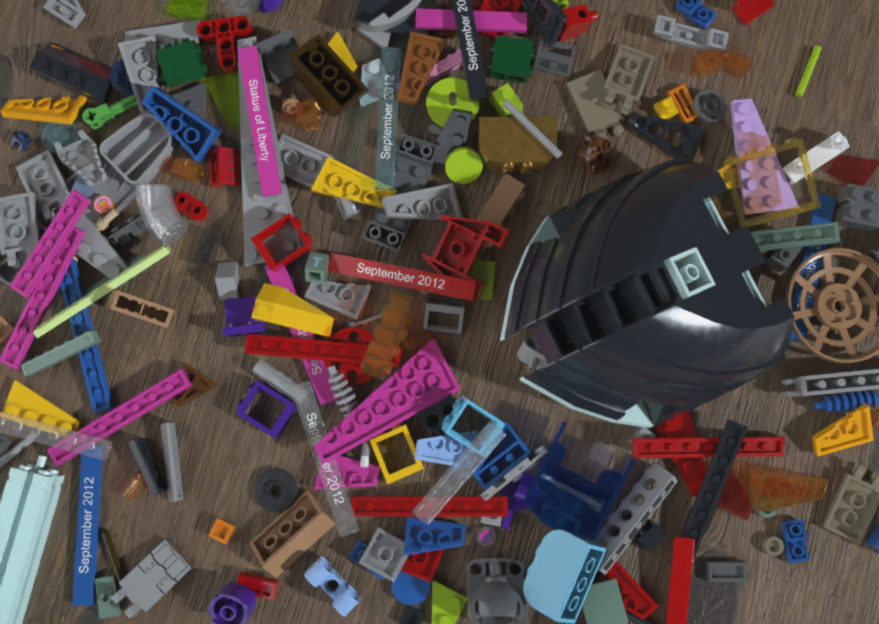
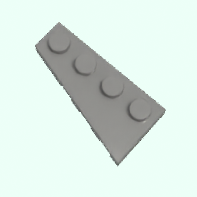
(97, 250)

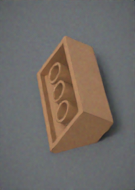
(291, 534)

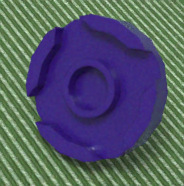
(516, 492)

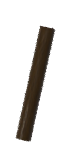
(113, 556)

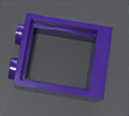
(282, 421)

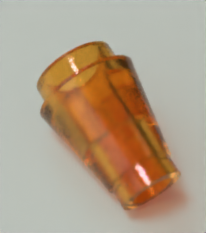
(135, 485)

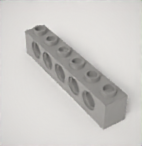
(640, 513)

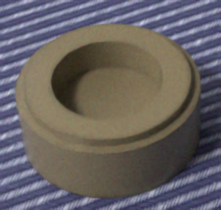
(772, 545)

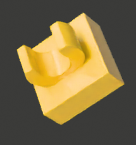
(666, 108)

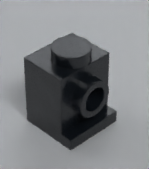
(649, 536)

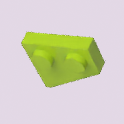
(446, 604)

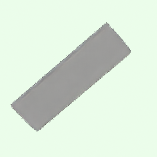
(171, 462)

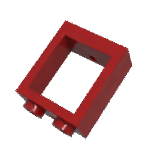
(258, 241)

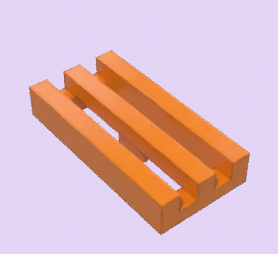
(690, 118)

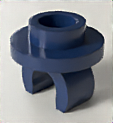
(21, 138)

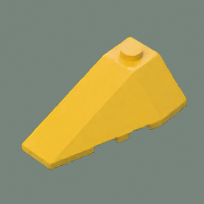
(285, 309)

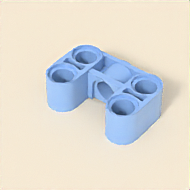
(343, 596)

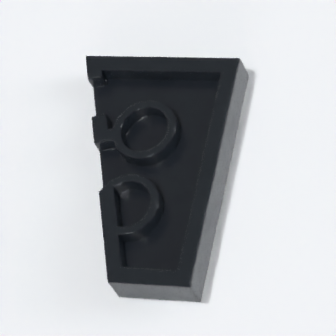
(453, 134)

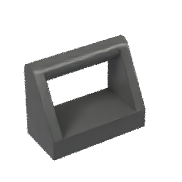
(555, 62)
(446, 306)

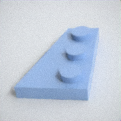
(442, 448)

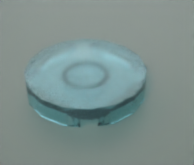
(64, 133)

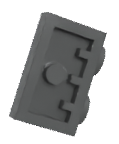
(276, 54)

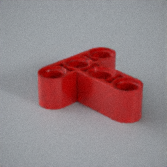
(225, 38)

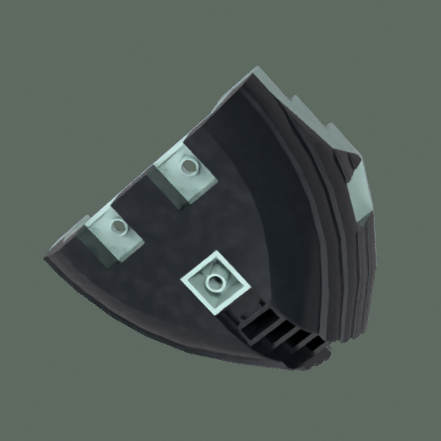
(645, 299)

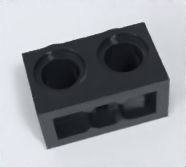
(437, 410)

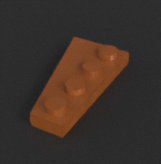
(419, 63)

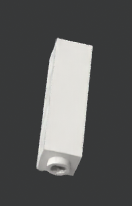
(817, 157)

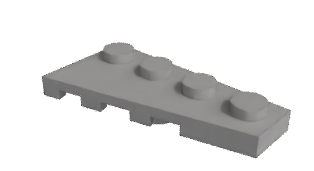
(167, 33)
(141, 67)
(423, 204)

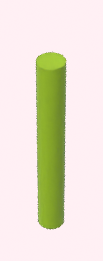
(808, 71)

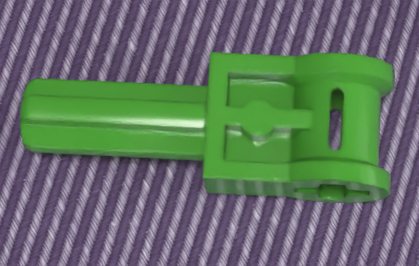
(104, 114)

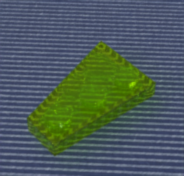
(226, 96)

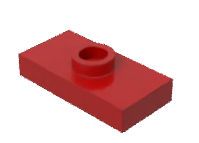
(262, 586)

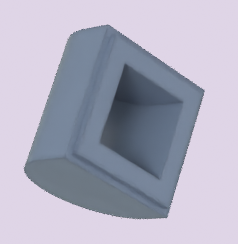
(83, 188)

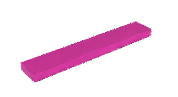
(485, 20)
(50, 243)

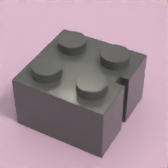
(862, 208)

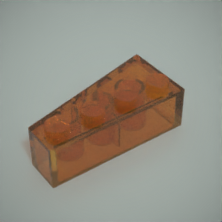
(388, 335)

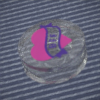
(486, 536)

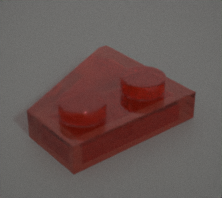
(852, 169)
(735, 498)

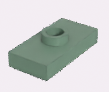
(105, 589)

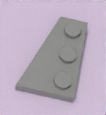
(341, 298)

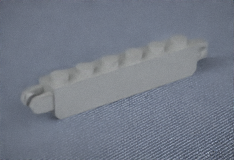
(833, 383)

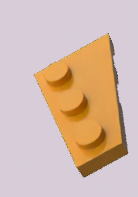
(845, 433)

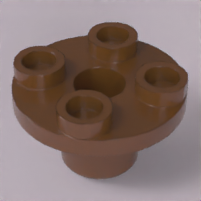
(595, 155)

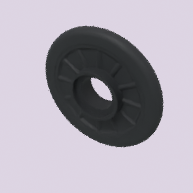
(267, 499)

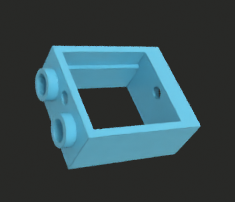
(458, 407)

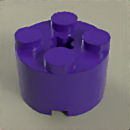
(233, 604)

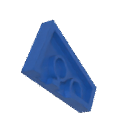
(432, 537)

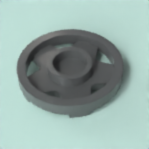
(709, 107)

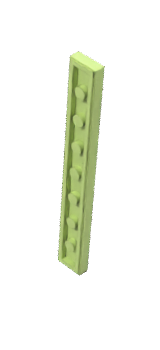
(102, 290)

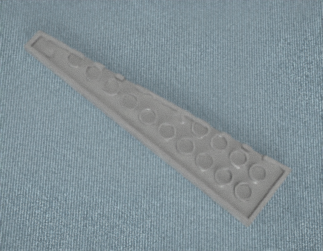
(261, 211)

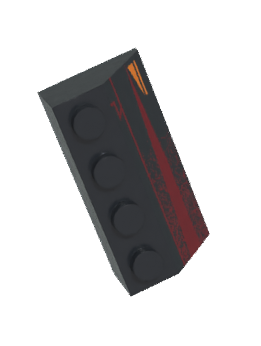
(73, 71)

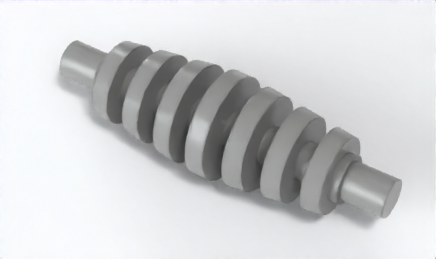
(342, 391)

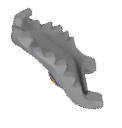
(83, 159)

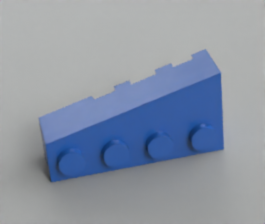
(184, 124)

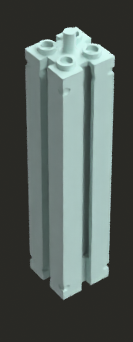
(24, 527)

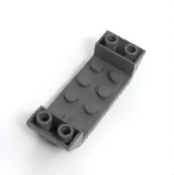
(412, 172)

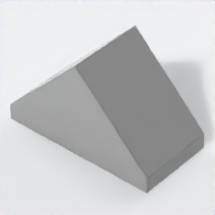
(227, 280)

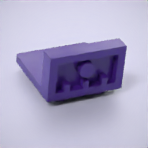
(239, 318)

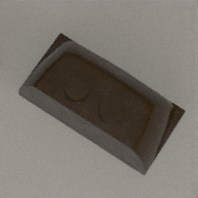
(326, 76)

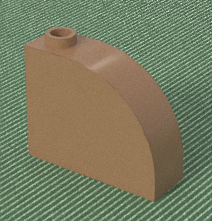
(138, 308)

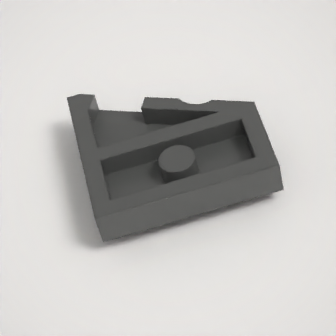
(194, 98)

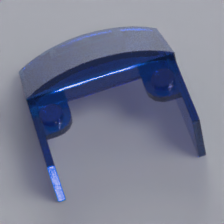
(569, 500)

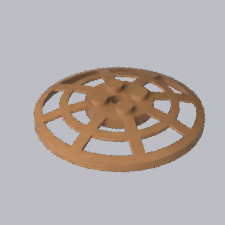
(825, 300)

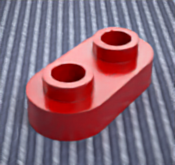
(190, 206)

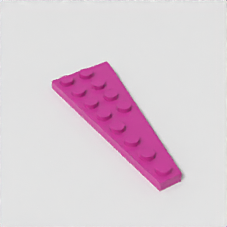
(408, 391)

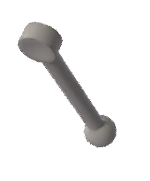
(355, 324)

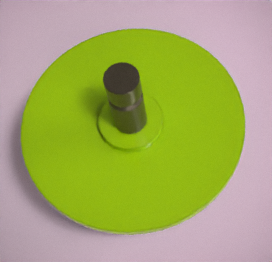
(447, 95)

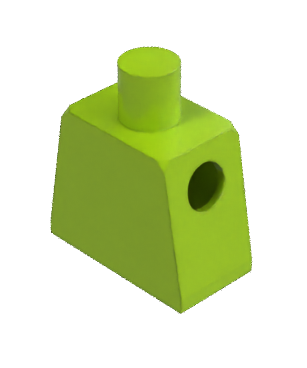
(502, 94)

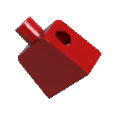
(577, 22)

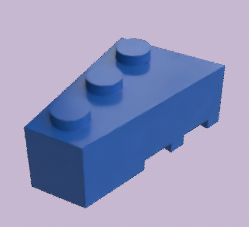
(502, 459)

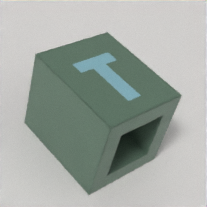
(316, 267)

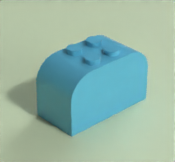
(562, 575)

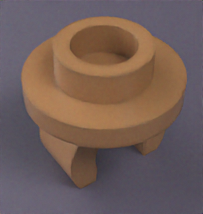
(289, 105)

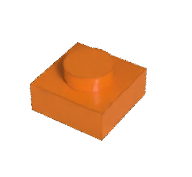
(221, 530)

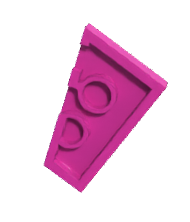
(353, 474)

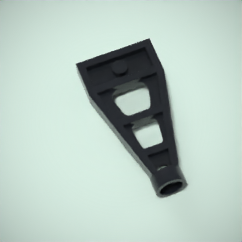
(553, 23)
(688, 143)

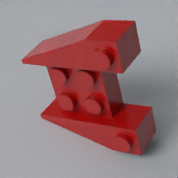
(462, 246)

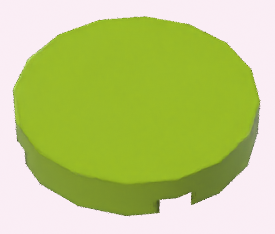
(463, 165)

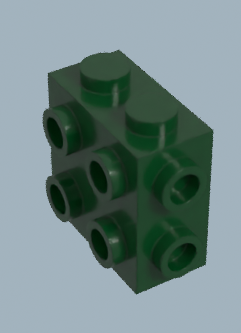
(511, 59)
(181, 62)

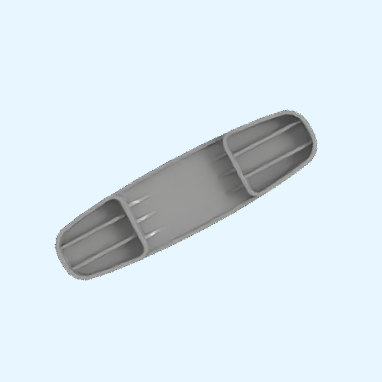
(129, 159)

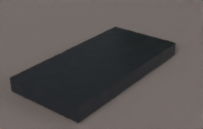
(370, 9)

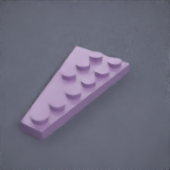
(761, 180)

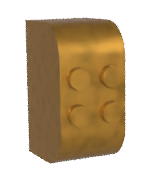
(511, 148)

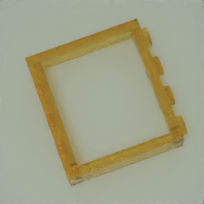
(769, 150)

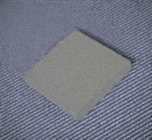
(384, 555)

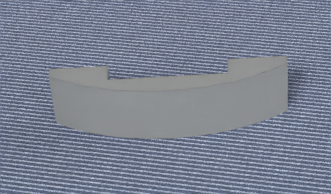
(383, 22)
(690, 36)

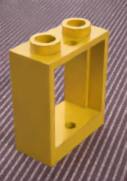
(405, 471)

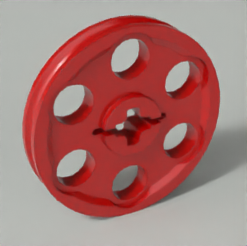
(343, 336)

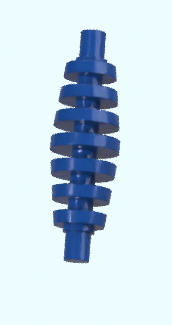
(847, 401)

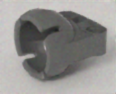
(495, 593)

